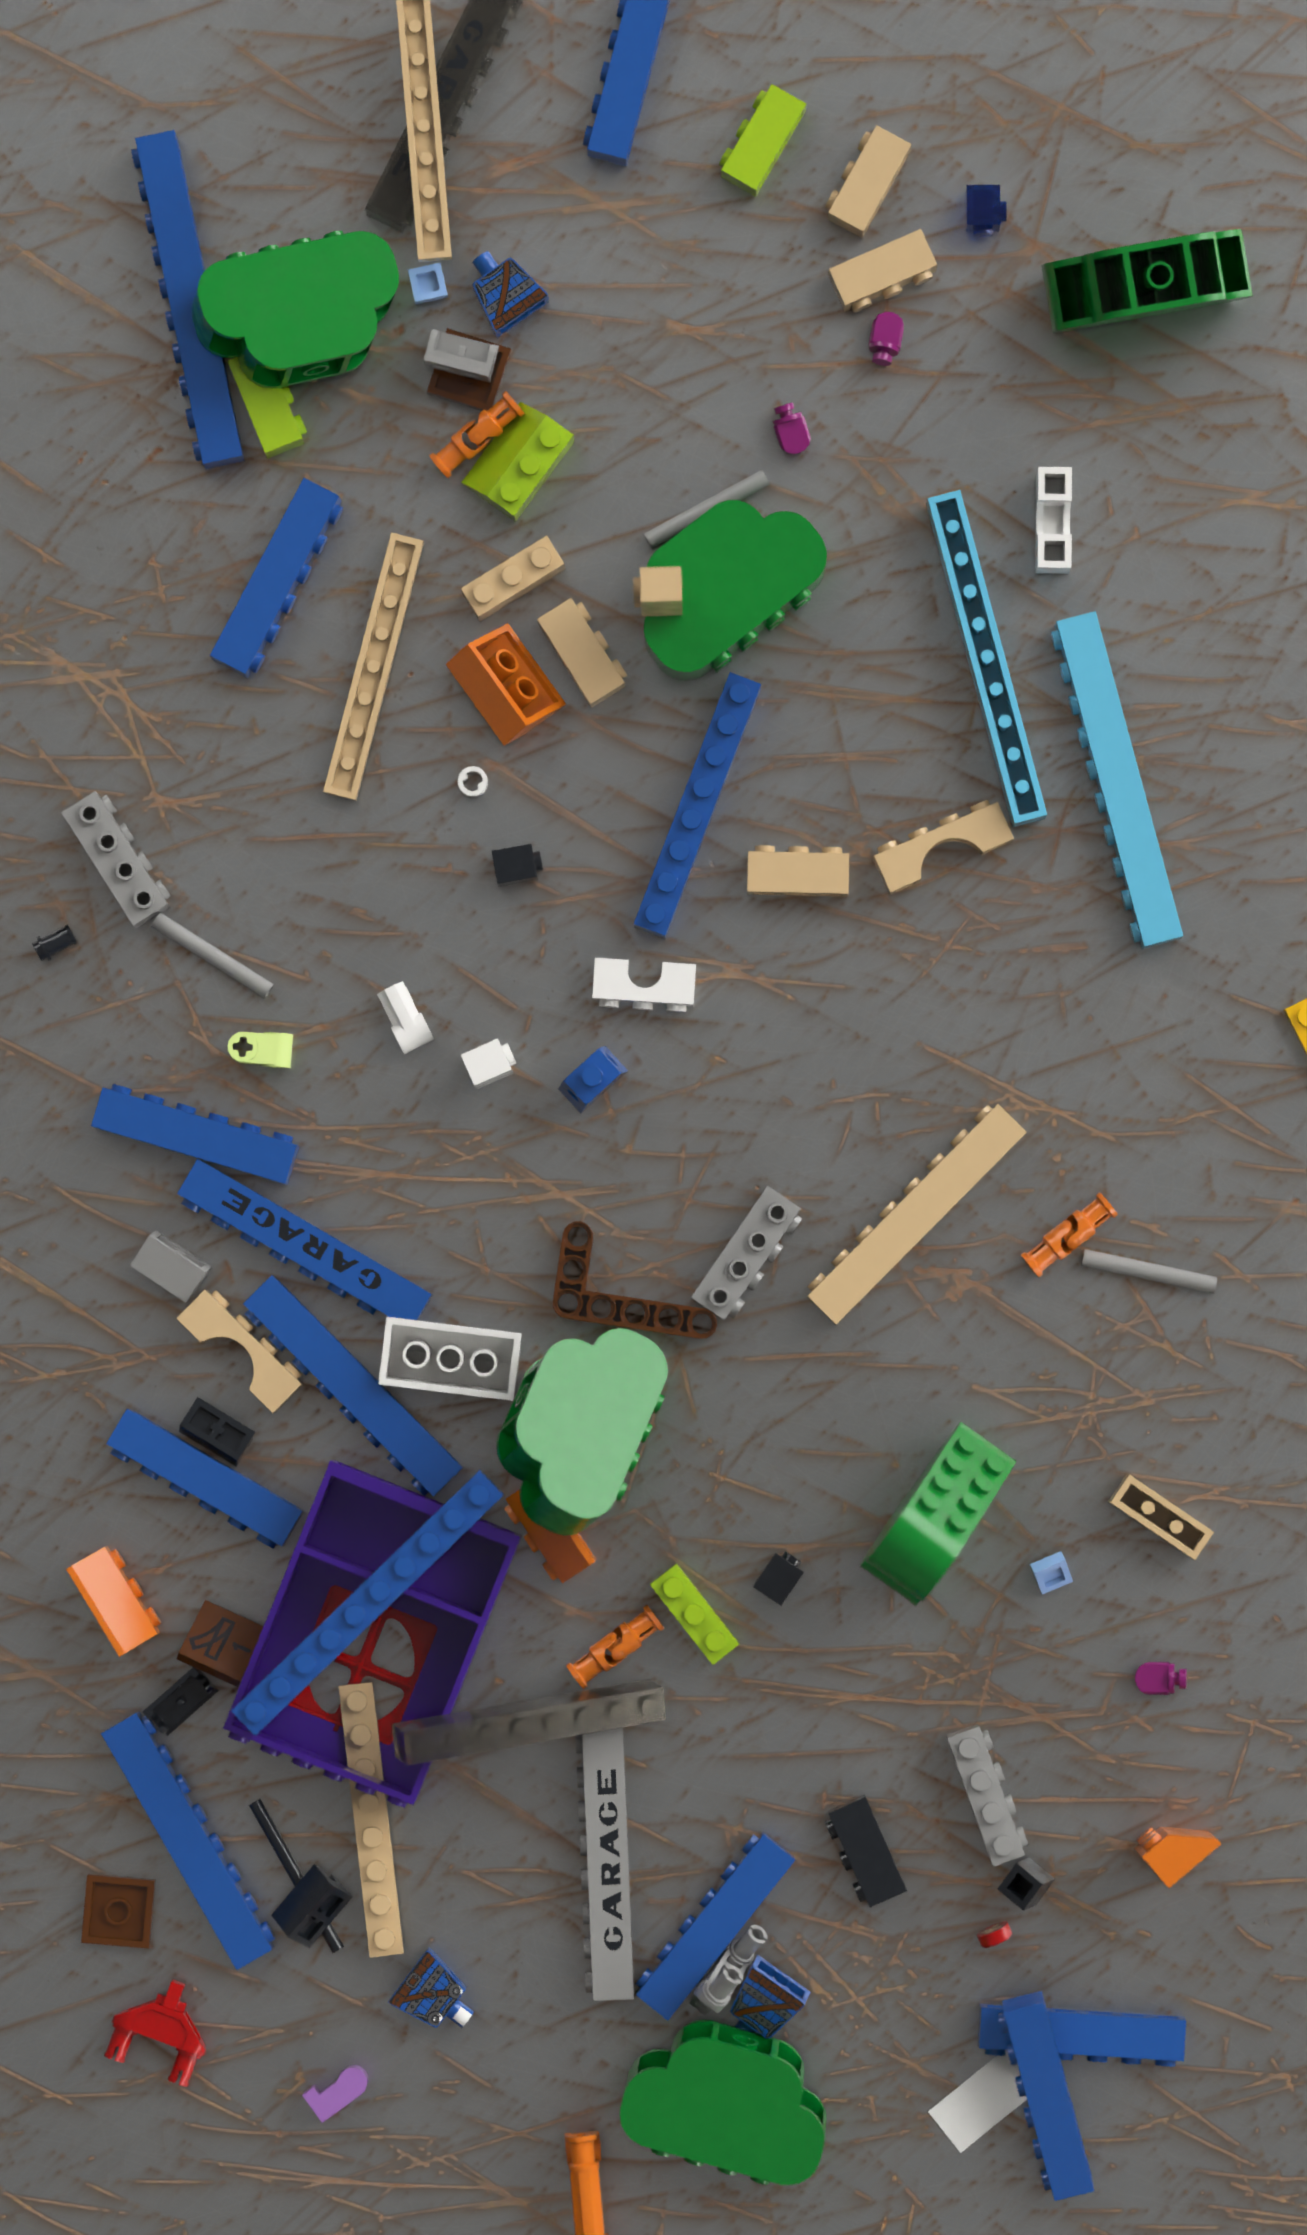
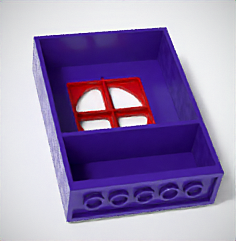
(345, 1539)

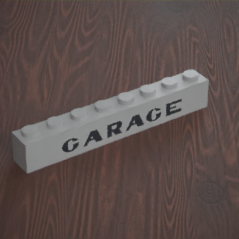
(606, 1865)

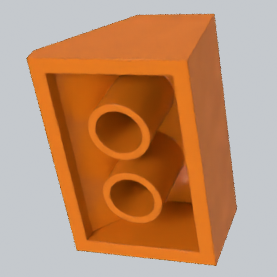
(505, 683)
(563, 1553)
(114, 1600)
(1174, 1851)

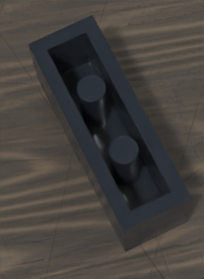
(865, 1851)

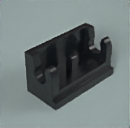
(216, 1431)
(180, 1701)
(311, 1906)

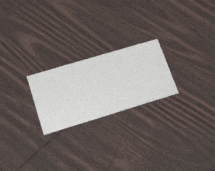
(979, 2102)

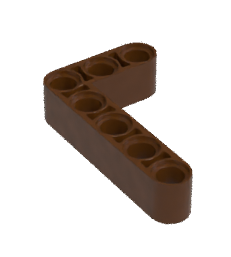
(618, 1303)

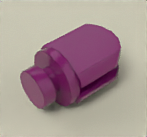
(886, 338)
(791, 429)
(1160, 1678)

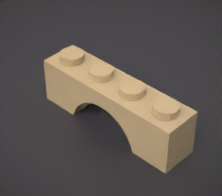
(982, 829)
(272, 1380)

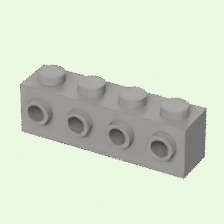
(116, 859)
(746, 1253)
(985, 1795)

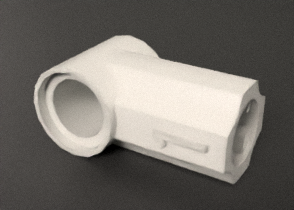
(407, 1023)

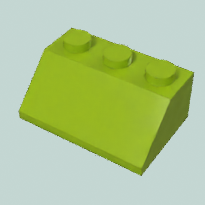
(519, 461)

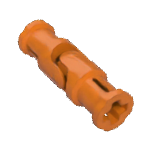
(487, 426)
(1083, 1221)
(620, 1642)

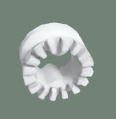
(482, 786)

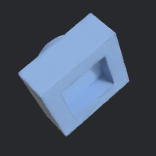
(427, 283)
(1051, 1572)

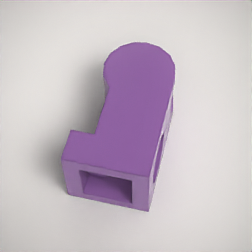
(338, 2094)

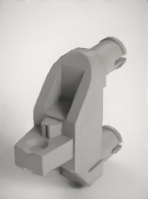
(727, 1971)

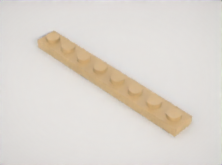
(424, 130)
(373, 666)
(371, 1822)

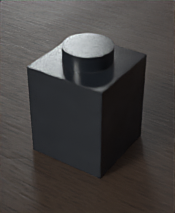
(516, 865)
(779, 1577)
(1026, 1884)

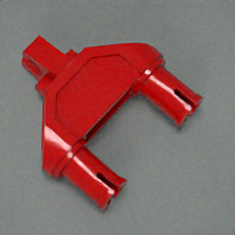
(163, 2021)

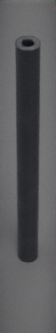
(288, 1862)

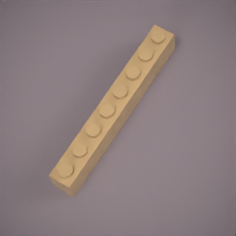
(916, 1214)

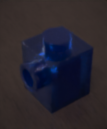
(984, 210)

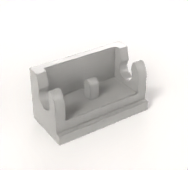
(460, 355)
(170, 1266)

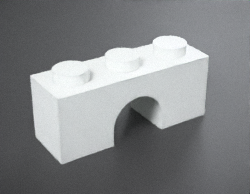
(1052, 521)
(673, 989)

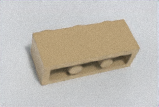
(867, 180)
(883, 271)
(513, 578)
(658, 591)
(582, 651)
(798, 872)
(1160, 1516)

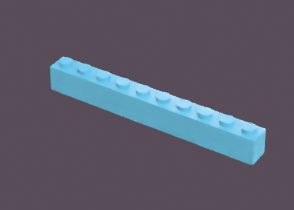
(986, 658)
(1118, 780)

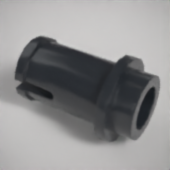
(54, 942)

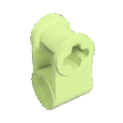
(268, 1049)

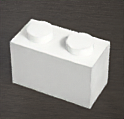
(489, 1063)

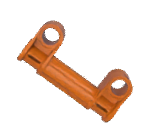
(583, 2162)

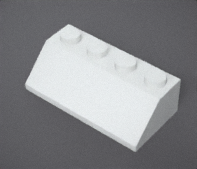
(450, 1358)

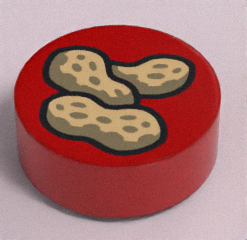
(994, 1934)

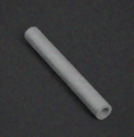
(736, 492)
(212, 955)
(1149, 1271)

